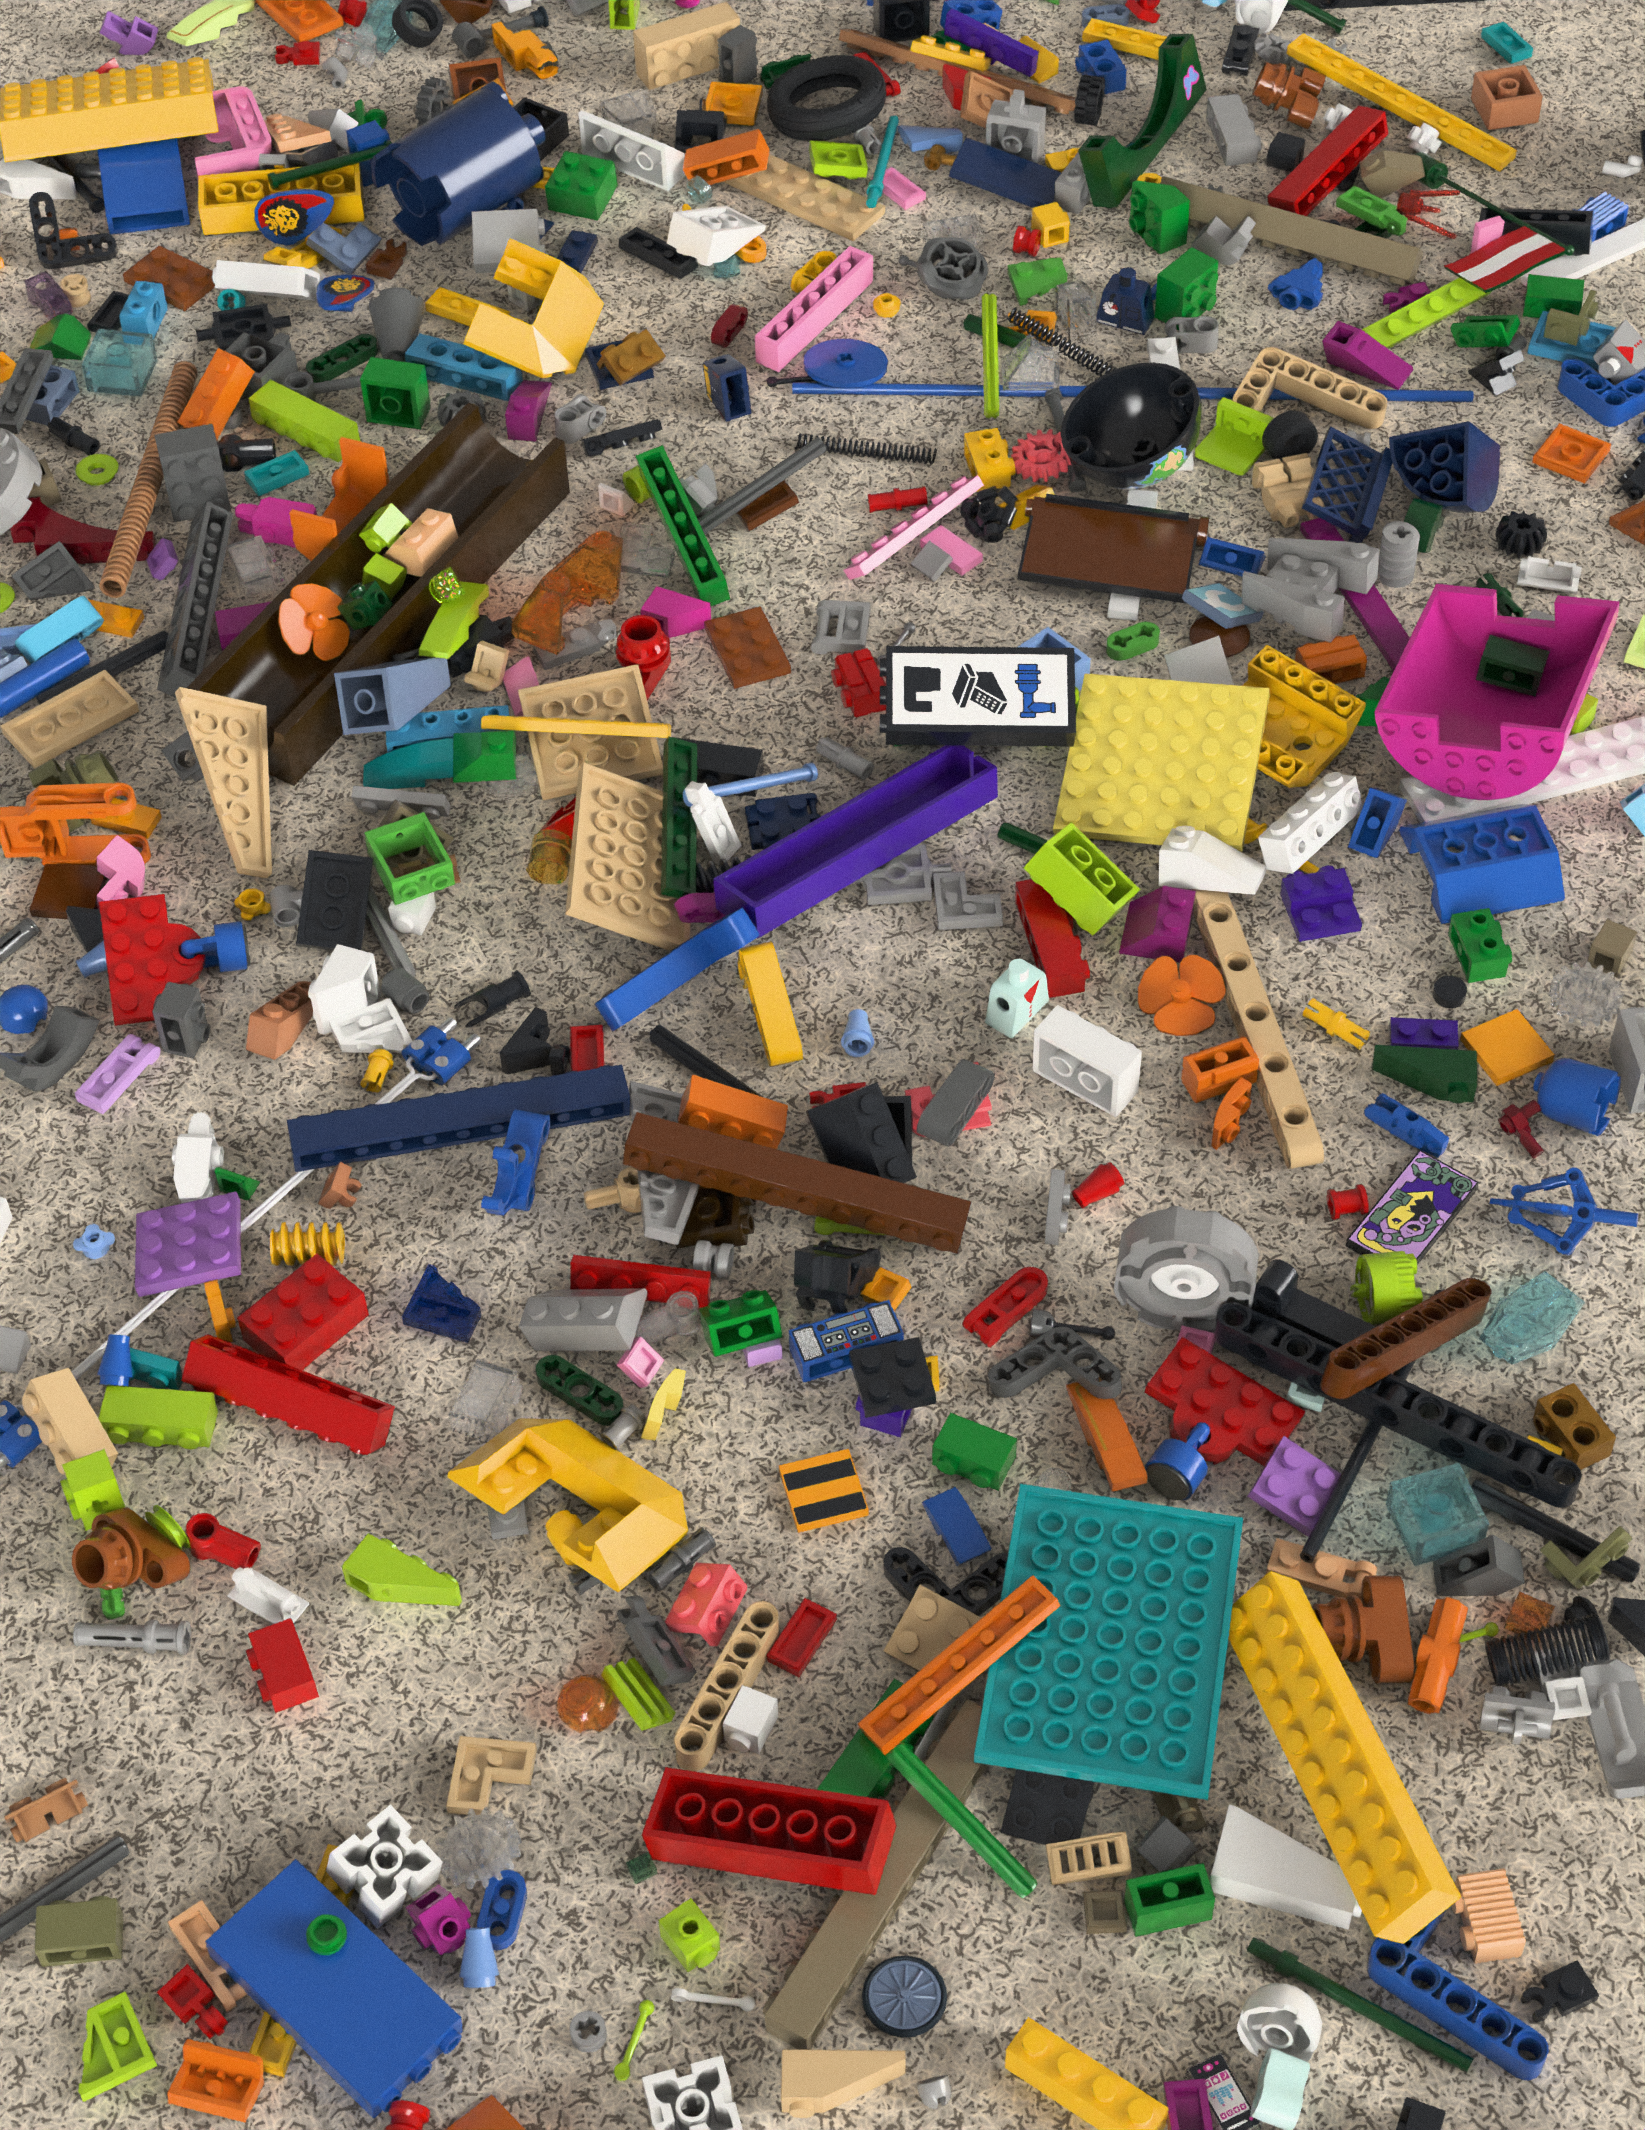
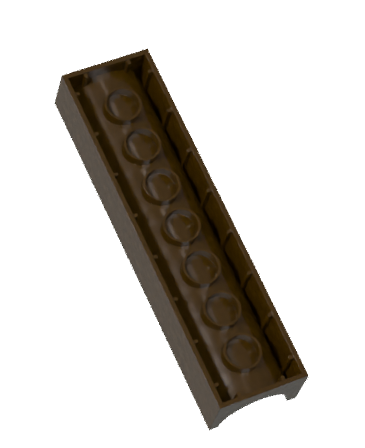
(494, 507)

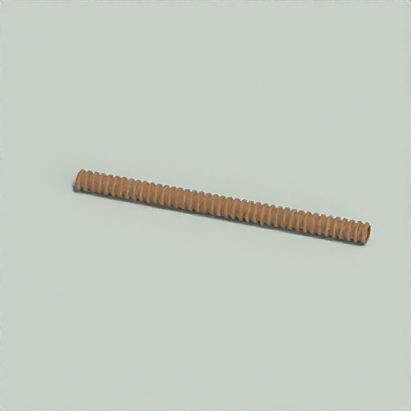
(146, 484)

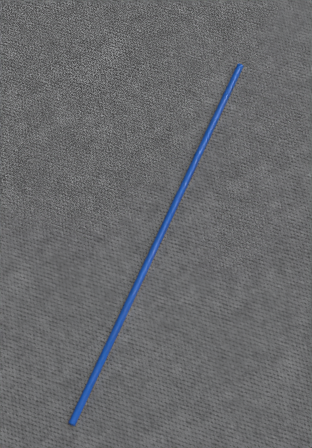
(1073, 391)

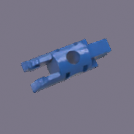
(1407, 1125)

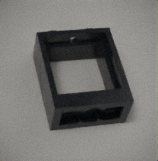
(553, 122)

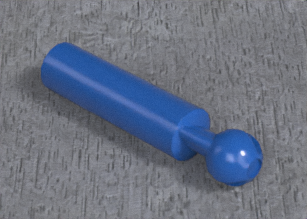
(42, 675)

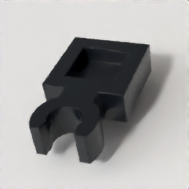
(1563, 1988)

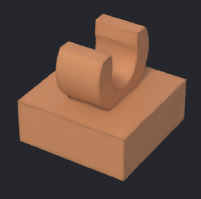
(336, 1187)

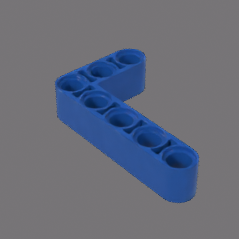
(1599, 397)
(677, 968)
(1448, 1989)

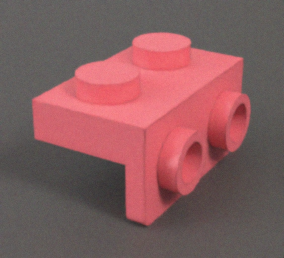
(707, 1602)

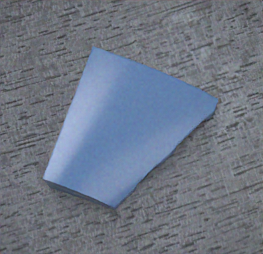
(925, 137)

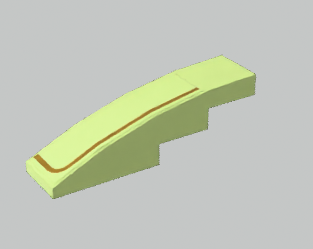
(207, 20)

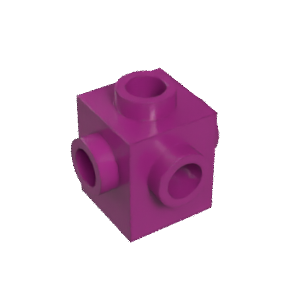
(439, 1920)

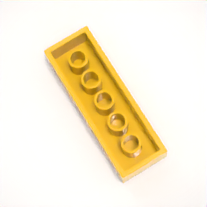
(230, 199)

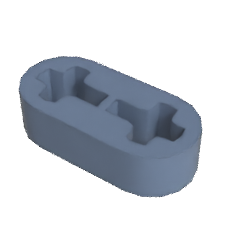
(1112, 13)

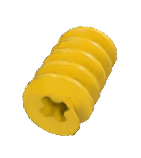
(306, 1244)

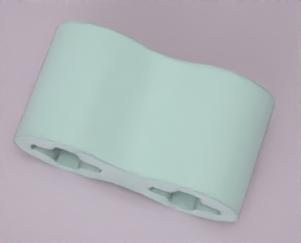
(1280, 2089)

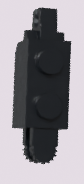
(480, 630)

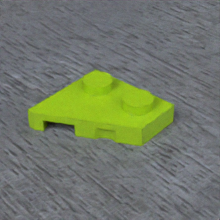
(113, 2047)

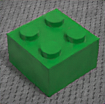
(581, 185)
(1186, 286)
(395, 393)

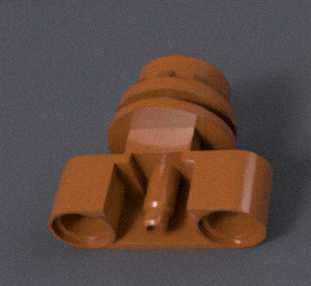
(1290, 91)
(125, 1549)
(1374, 1626)

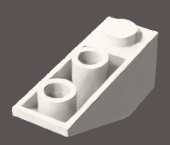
(25, 177)

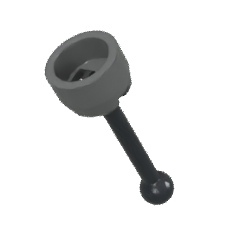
(1044, 1321)

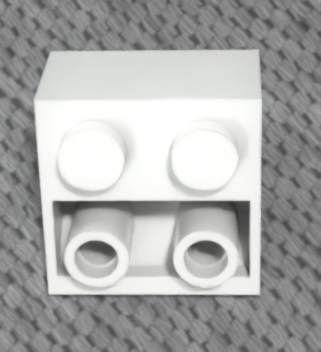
(344, 985)

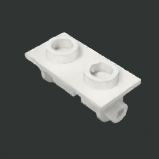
(1537, 574)
(265, 1596)

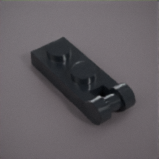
(1240, 50)

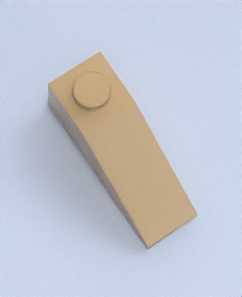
(827, 2078)

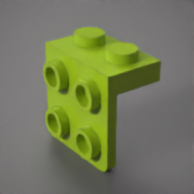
(1235, 439)

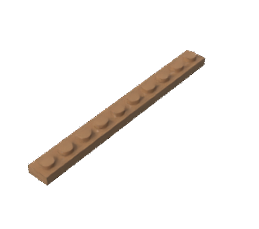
(901, 54)

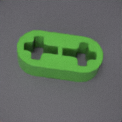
(1132, 641)

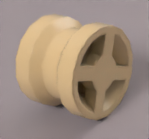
(76, 289)

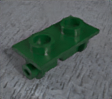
(774, 69)

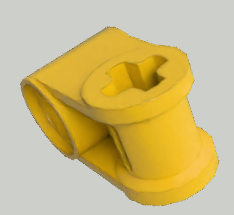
(811, 270)

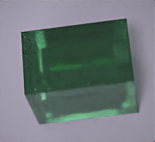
(641, 1868)

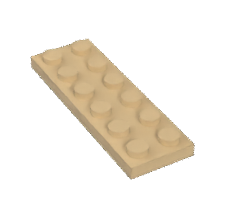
(810, 198)

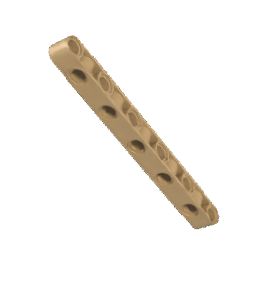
(1256, 1021)

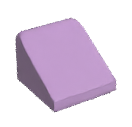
(763, 1353)

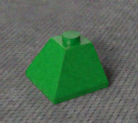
(484, 756)

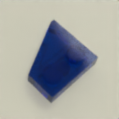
(441, 1308)

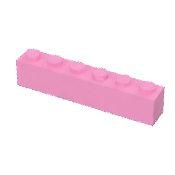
(813, 309)

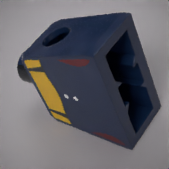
(723, 377)

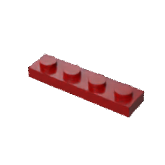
(658, 1280)

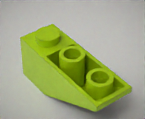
(392, 1576)

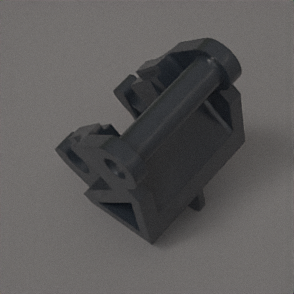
(698, 124)
(832, 1273)

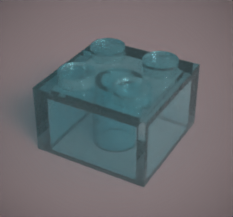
(119, 362)
(1436, 1513)

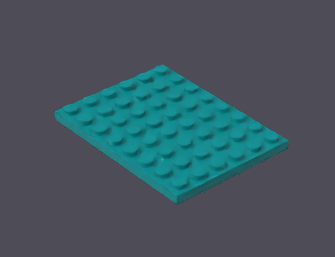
(1135, 1655)

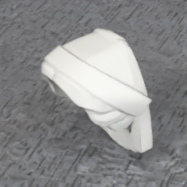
(1259, 13)

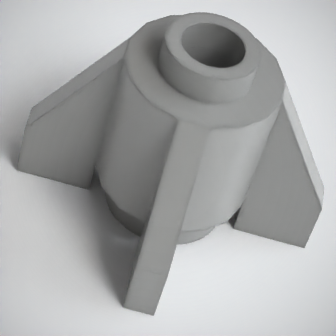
(702, 491)

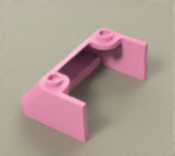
(243, 126)

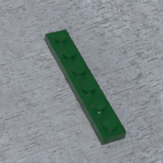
(678, 824)

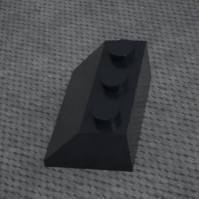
(862, 1135)

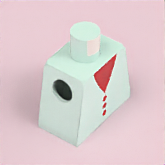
(1016, 997)

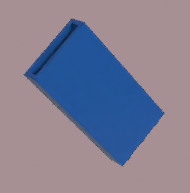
(143, 186)
(348, 2010)

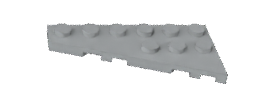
(663, 1200)

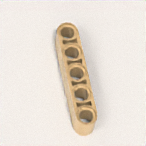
(727, 1669)

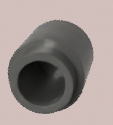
(405, 990)

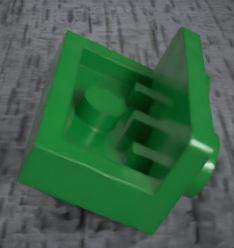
(1485, 331)

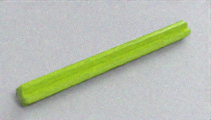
(990, 355)

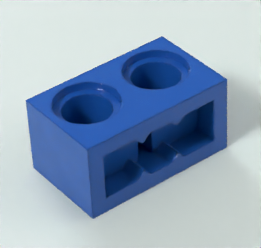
(981, 10)
(1102, 61)

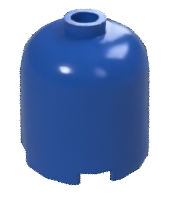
(1577, 1094)

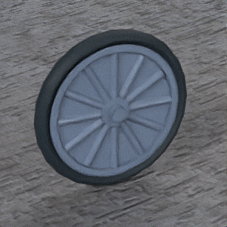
(904, 1996)

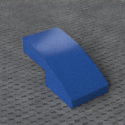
(957, 1525)

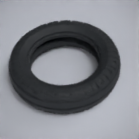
(829, 121)

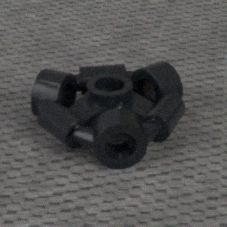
(980, 516)

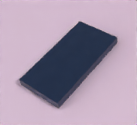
(1004, 174)

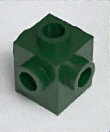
(364, 605)

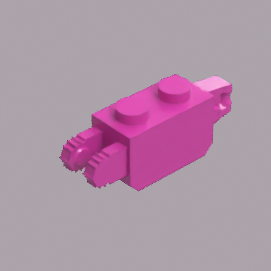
(270, 519)

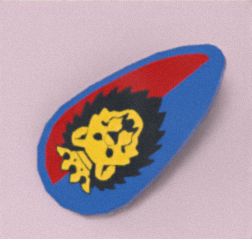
(292, 214)
(343, 292)

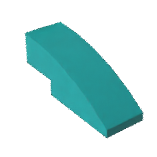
(411, 765)

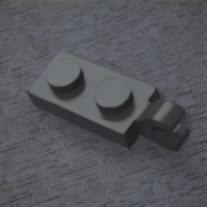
(656, 1643)

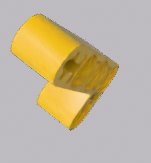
(770, 1003)

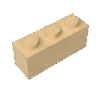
(65, 1418)

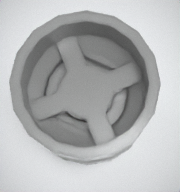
(714, 1258)

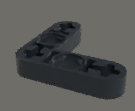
(62, 247)
(924, 1575)

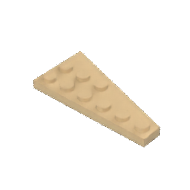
(234, 761)

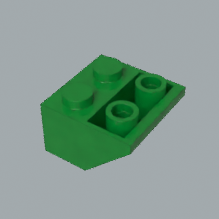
(1159, 215)

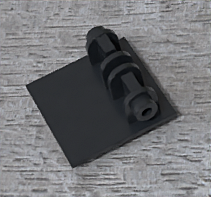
(1047, 1807)

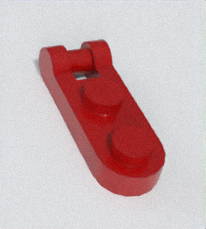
(1007, 1304)

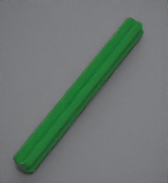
(962, 1820)

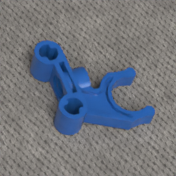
(516, 1180)

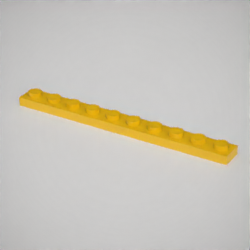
(1401, 101)

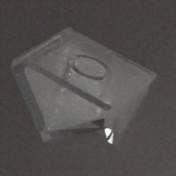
(1031, 366)

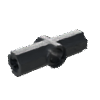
(239, 452)

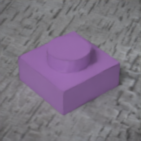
(162, 559)

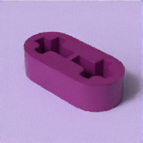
(698, 908)

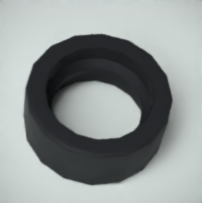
(408, 32)

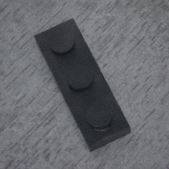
(657, 253)

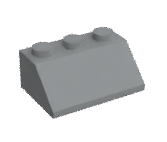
(583, 1319)

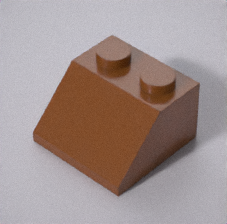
(473, 74)

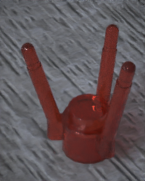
(1411, 204)

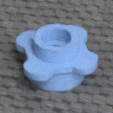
(94, 1249)

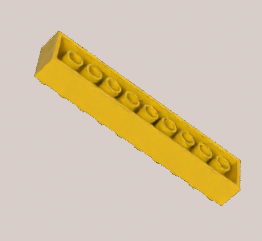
(1339, 1760)

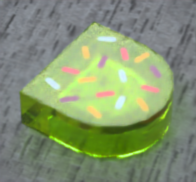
(445, 586)

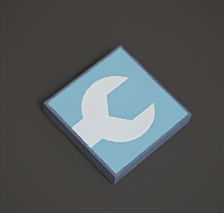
(1221, 605)

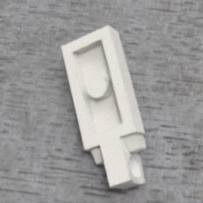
(712, 822)

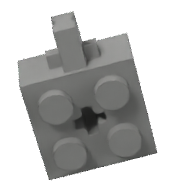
(1017, 127)

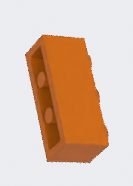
(727, 158)
(217, 392)
(732, 1112)

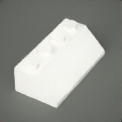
(631, 151)

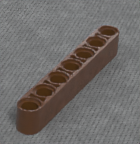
(1405, 1338)

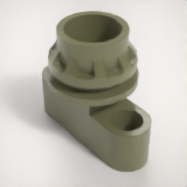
(86, 770)

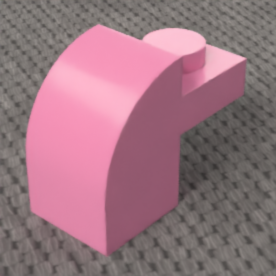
(123, 868)

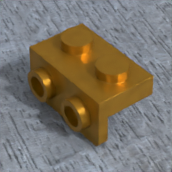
(631, 357)

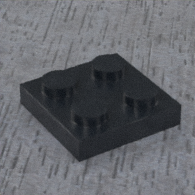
(892, 1377)

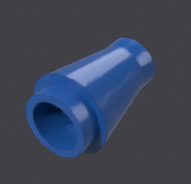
(116, 1362)

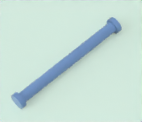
(807, 772)

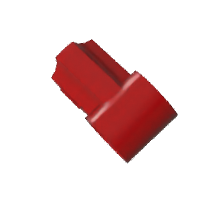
(222, 1544)

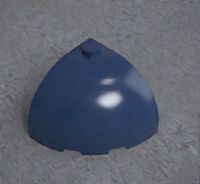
(1449, 466)

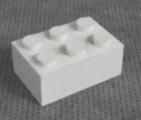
(1086, 1060)

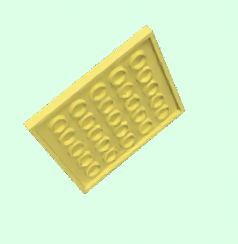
(1162, 759)

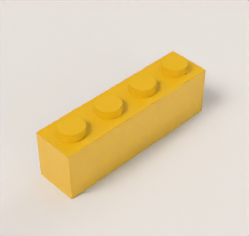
(1081, 2082)

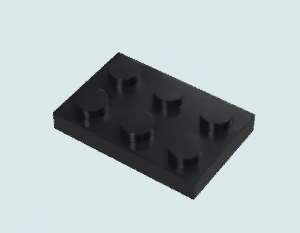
(334, 900)

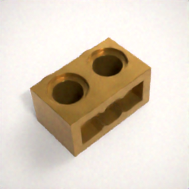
(1579, 1424)

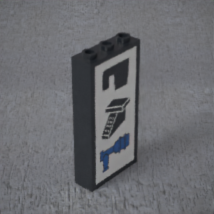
(978, 696)

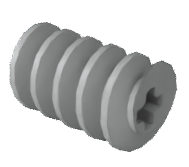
(1398, 554)

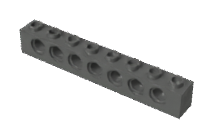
(195, 598)

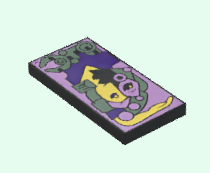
(1414, 1209)

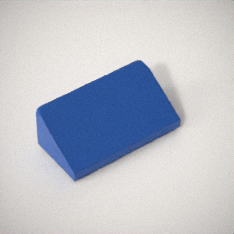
(1231, 557)

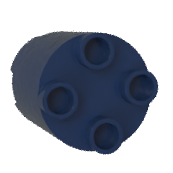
(460, 164)

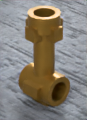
(938, 156)

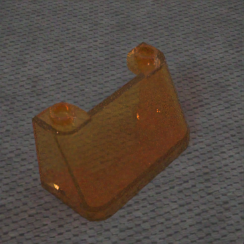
(581, 577)

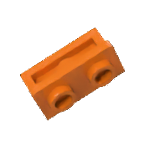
(217, 2080)

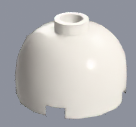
(1280, 2019)

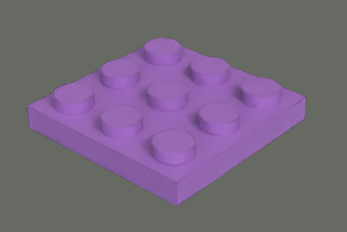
(188, 1244)

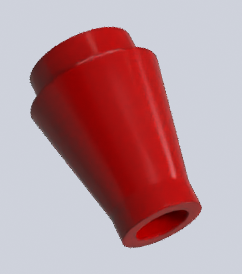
(1101, 1183)

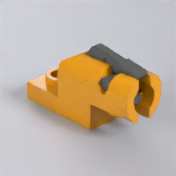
(525, 51)

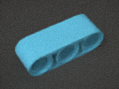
(73, 620)

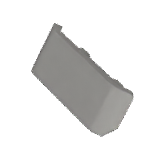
(1617, 1725)

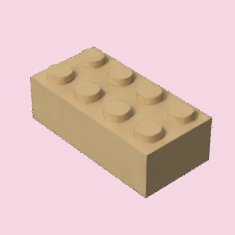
(682, 45)

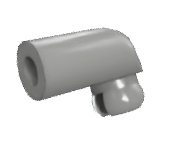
(334, 66)

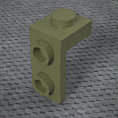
(1569, 327)
(1589, 1568)

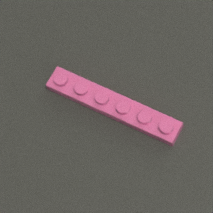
(906, 531)

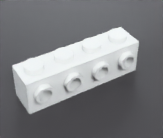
(1310, 822)

